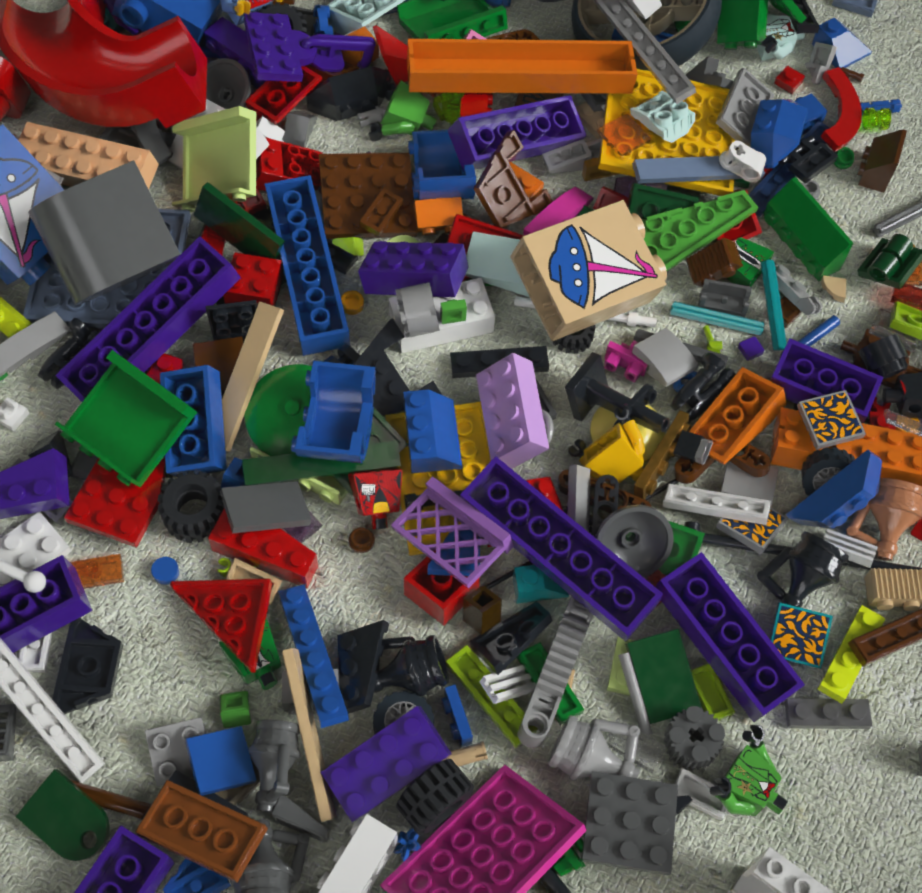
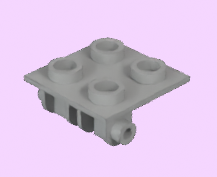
(169, 749)

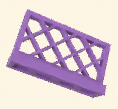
(470, 519)

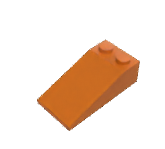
(739, 414)

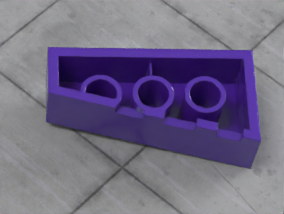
(35, 485)

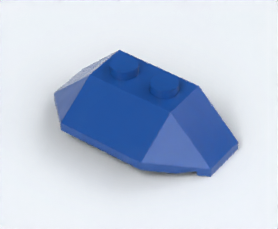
(777, 129)
(841, 495)

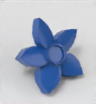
(408, 843)

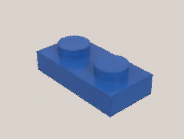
(460, 727)

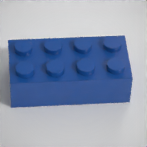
(203, 440)

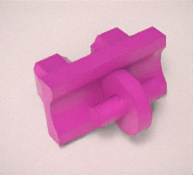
(622, 356)

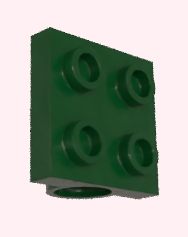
(891, 261)

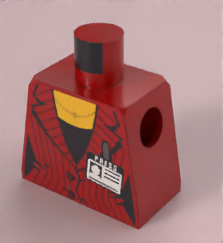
(377, 494)

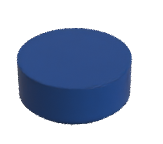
(165, 570)

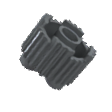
(702, 727)

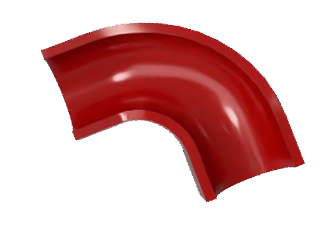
(102, 73)

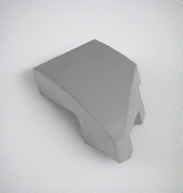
(820, 60)

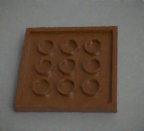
(352, 184)

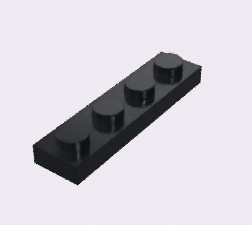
(472, 362)

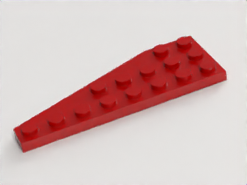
(110, 505)

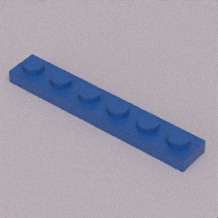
(314, 657)

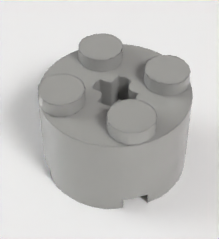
(417, 310)

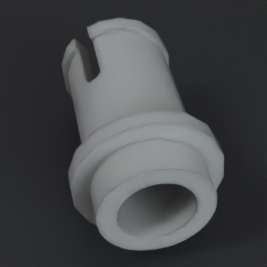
(373, 116)

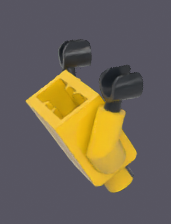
(616, 452)

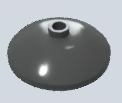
(227, 78)
(650, 538)

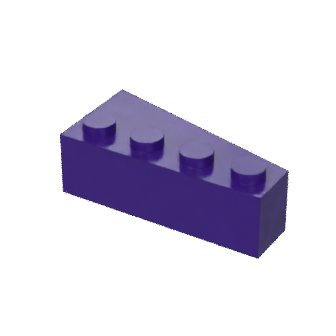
(232, 43)

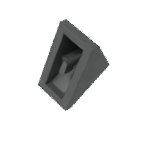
(299, 128)

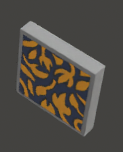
(831, 419)
(752, 534)

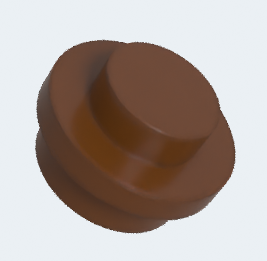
(361, 540)

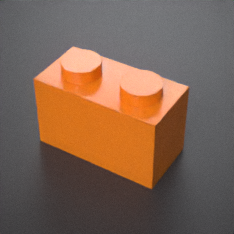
(436, 214)

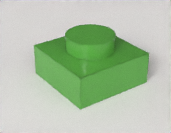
(453, 311)

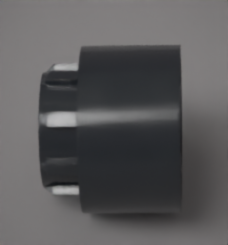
(885, 356)

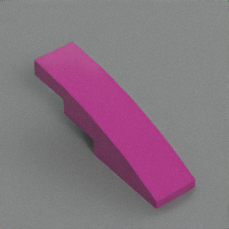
(560, 210)

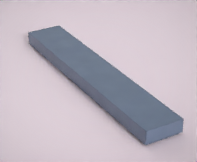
(681, 170)

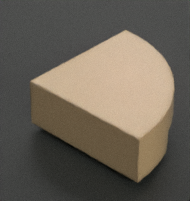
(835, 287)

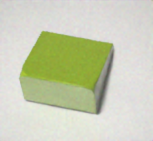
(353, 245)

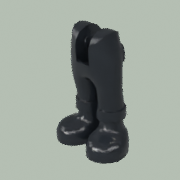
(62, 356)
(691, 390)

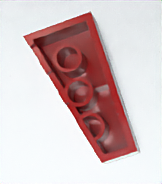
(268, 550)

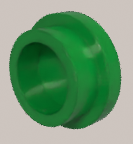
(845, 158)

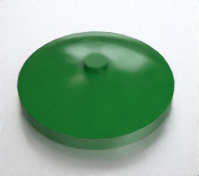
(278, 409)

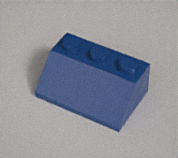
(431, 432)

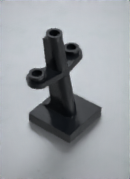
(591, 388)

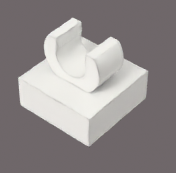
(12, 414)

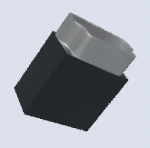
(692, 447)

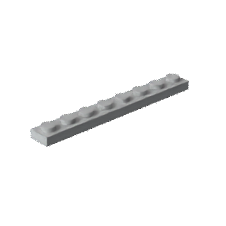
(648, 49)

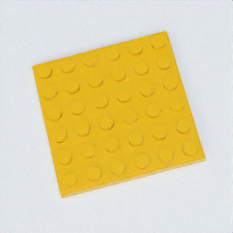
(702, 140)

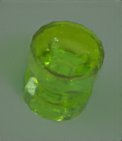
(876, 118)

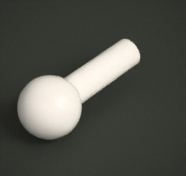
(32, 581)

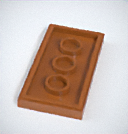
(202, 830)

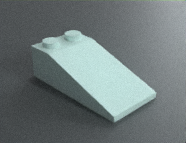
(490, 260)

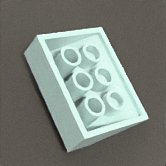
(355, 14)

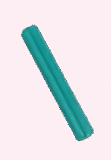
(773, 305)
(717, 318)

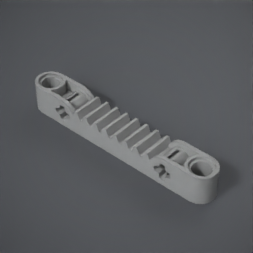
(555, 674)

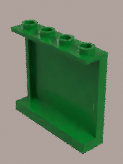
(450, 18)
(127, 421)

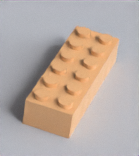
(82, 156)

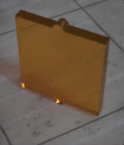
(623, 135)

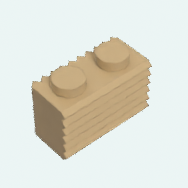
(894, 588)

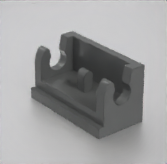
(725, 297)

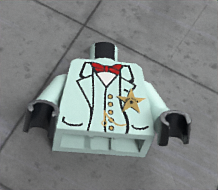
(779, 38)

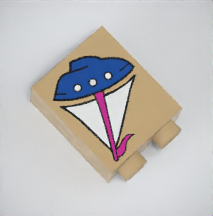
(588, 269)

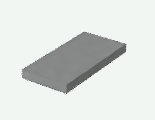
(742, 106)

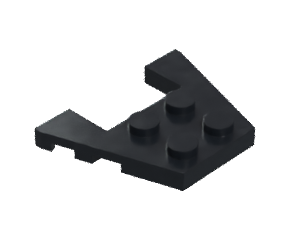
(388, 383)

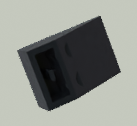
(231, 319)

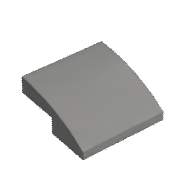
(666, 356)

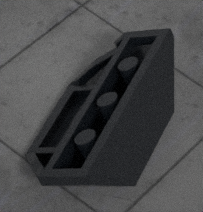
(349, 93)

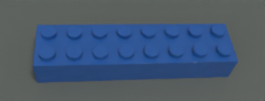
(307, 266)

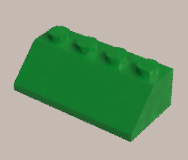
(807, 230)

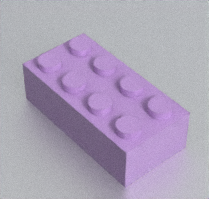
(512, 410)

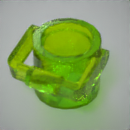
(450, 106)

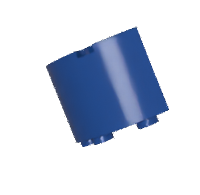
(438, 168)
(337, 413)

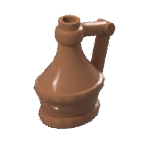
(895, 510)

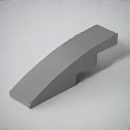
(571, 156)
(31, 342)

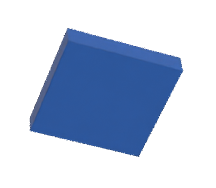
(220, 761)

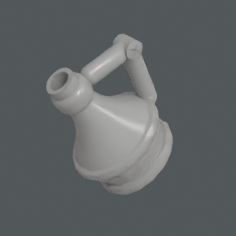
(584, 749)

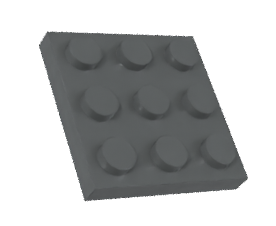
(630, 823)

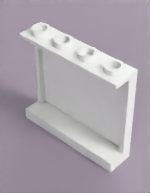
(776, 874)

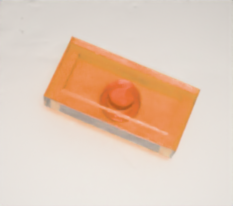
(100, 571)

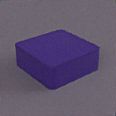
(751, 348)

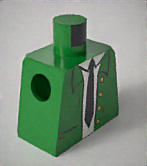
(751, 257)
(267, 661)

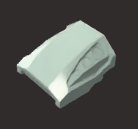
(665, 116)

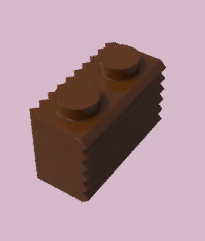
(714, 262)

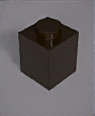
(482, 609)

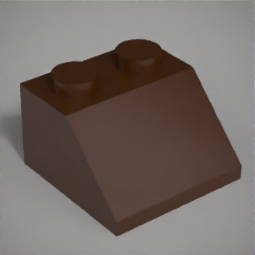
(881, 160)

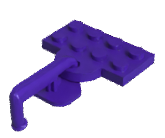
(282, 51)

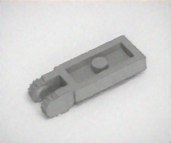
(796, 292)

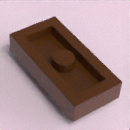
(381, 212)

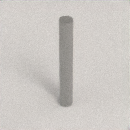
(635, 693)

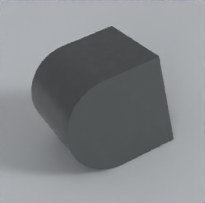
(104, 233)

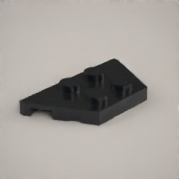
(86, 667)

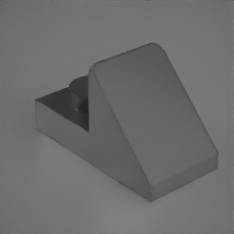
(707, 73)

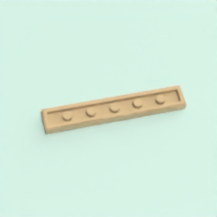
(248, 368)
(309, 734)

